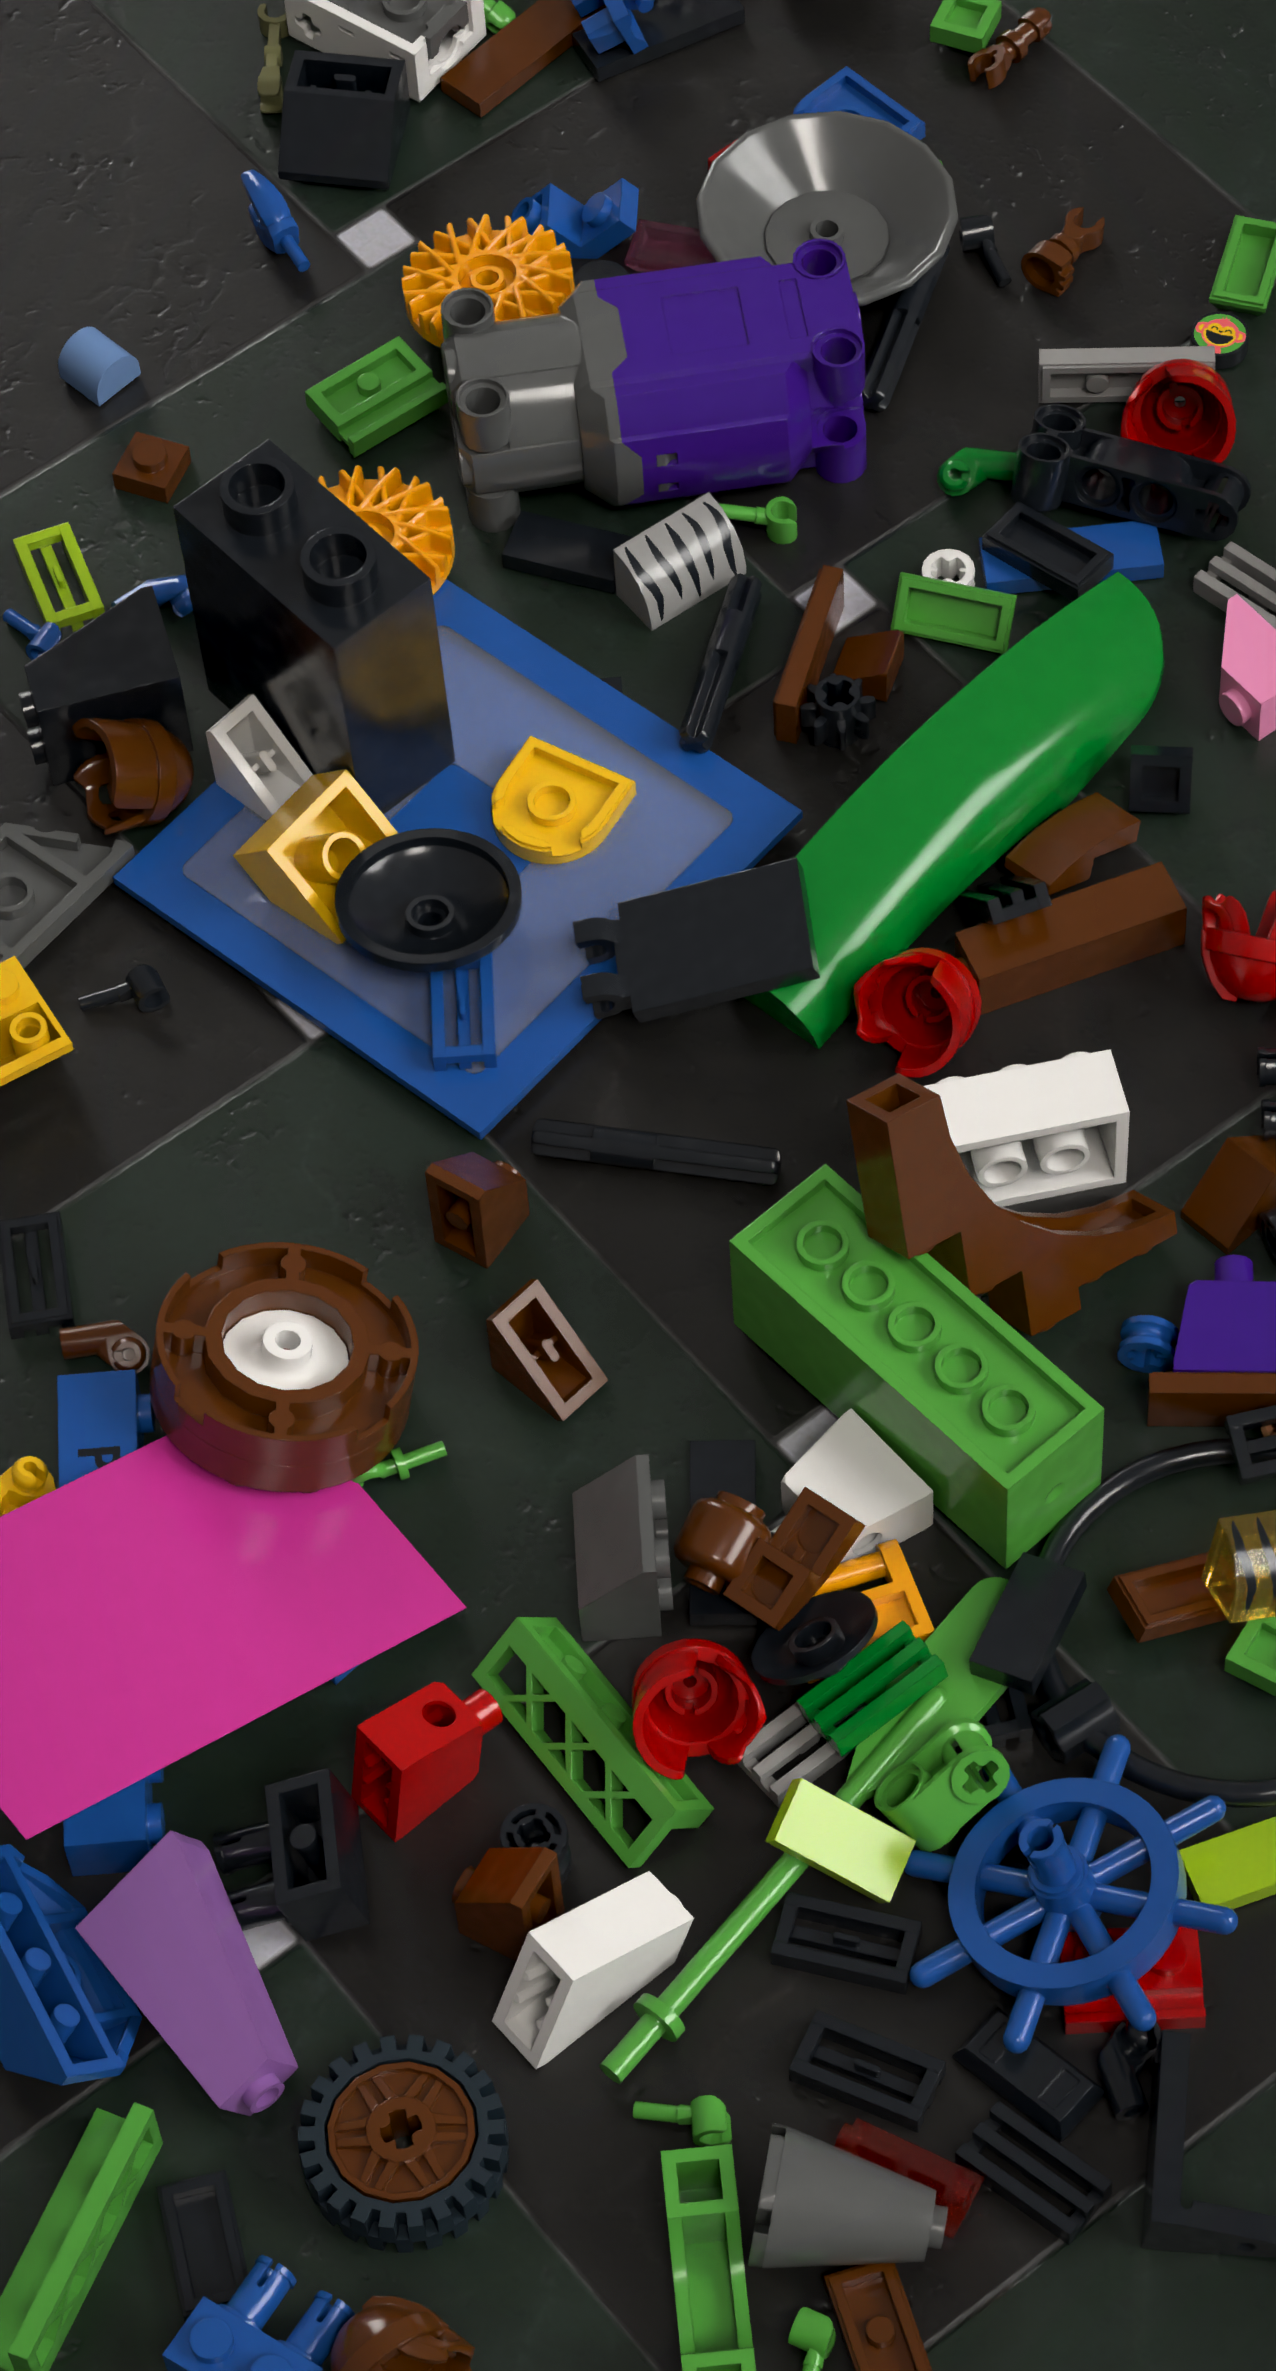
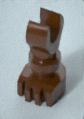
(1050, 261)

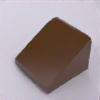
(874, 660)

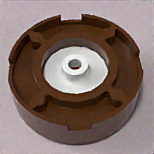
(283, 1368)

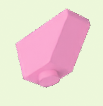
(1248, 670)

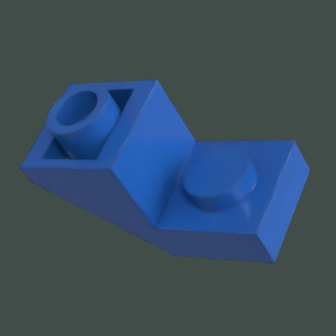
(587, 228)

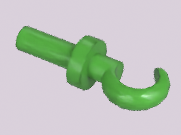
(402, 1462)

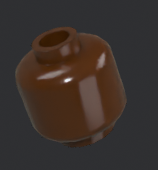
(718, 1540)

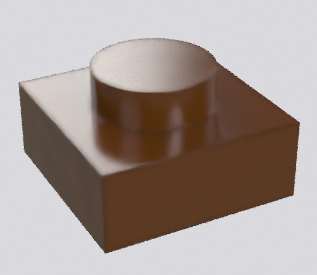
(151, 467)

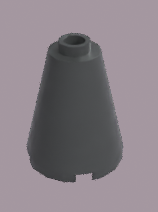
(838, 2209)

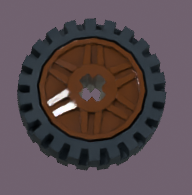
(414, 2190)

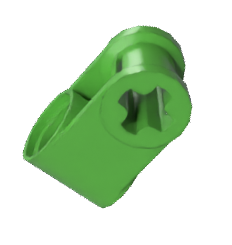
(942, 1789)

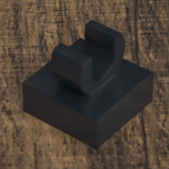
(1160, 779)

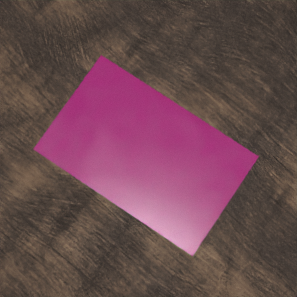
(177, 1609)

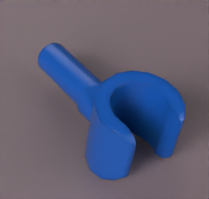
(40, 637)

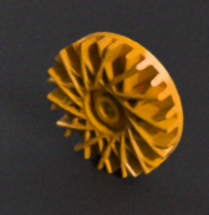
(516, 269)
(403, 517)

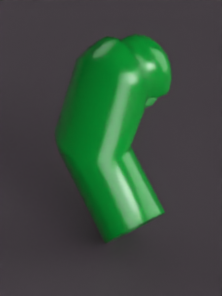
(972, 467)

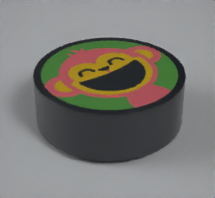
(1226, 333)

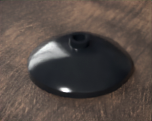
(428, 900)

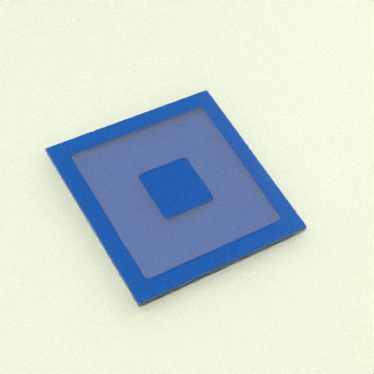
(502, 684)

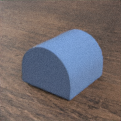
(96, 365)

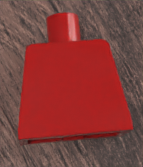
(419, 1755)

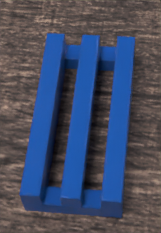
(464, 1052)

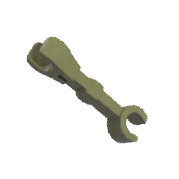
(269, 81)

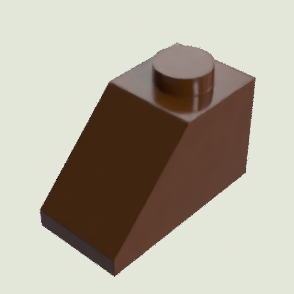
(476, 1205)
(508, 1897)

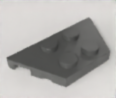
(48, 884)

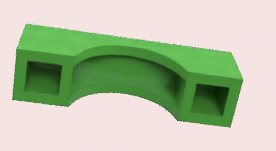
(707, 2259)

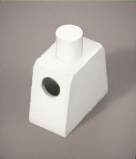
(865, 1480)

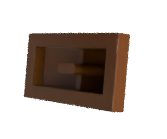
(1234, 1192)
(541, 1352)

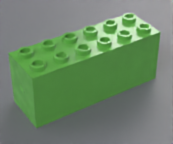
(920, 1363)

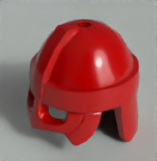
(1197, 426)
(1234, 959)
(920, 1006)
(693, 1717)

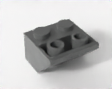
(622, 1553)

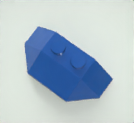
(58, 2001)

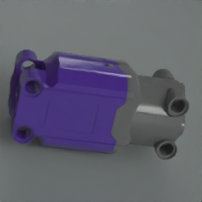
(660, 384)

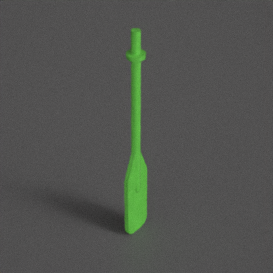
(891, 1745)

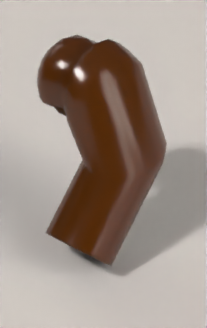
(109, 1341)

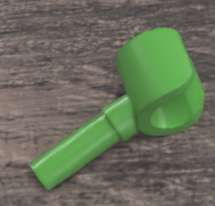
(778, 516)
(706, 2113)
(813, 2334)

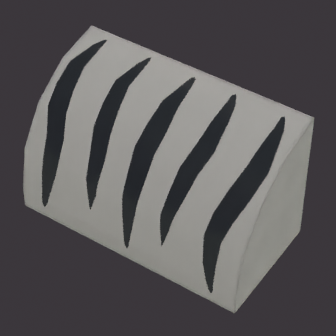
(678, 562)

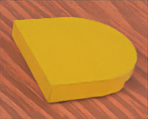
(556, 804)

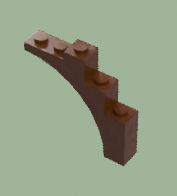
(927, 1202)

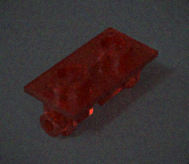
(953, 2184)

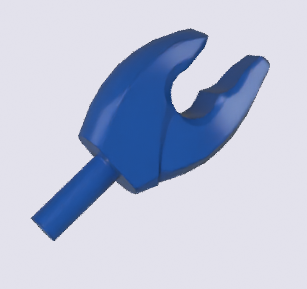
(273, 218)

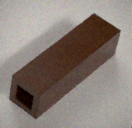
(1074, 937)

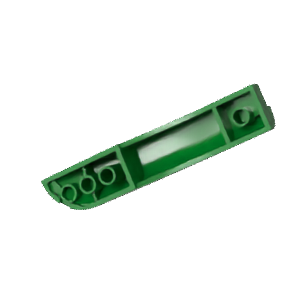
(969, 790)

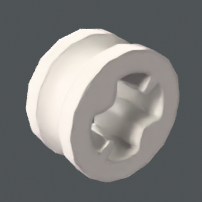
(950, 564)

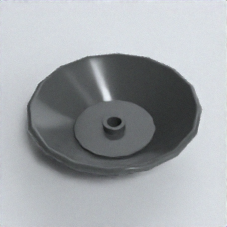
(834, 181)

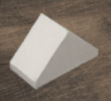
(255, 758)

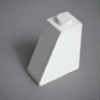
(589, 1965)

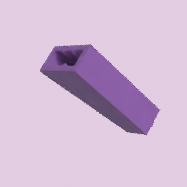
(191, 1973)

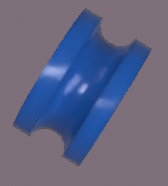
(1147, 1343)

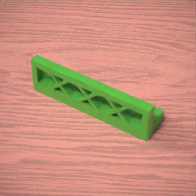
(604, 1719)
(75, 2236)

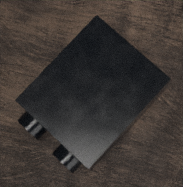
(316, 624)

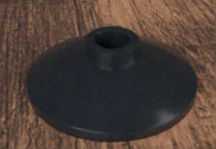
(816, 1639)

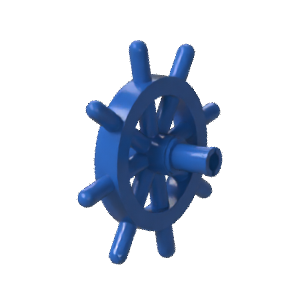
(1069, 1894)

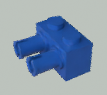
(232, 2335)

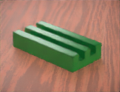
(865, 1681)

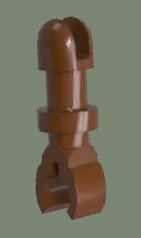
(1010, 47)

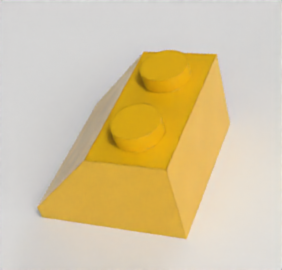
(309, 845)

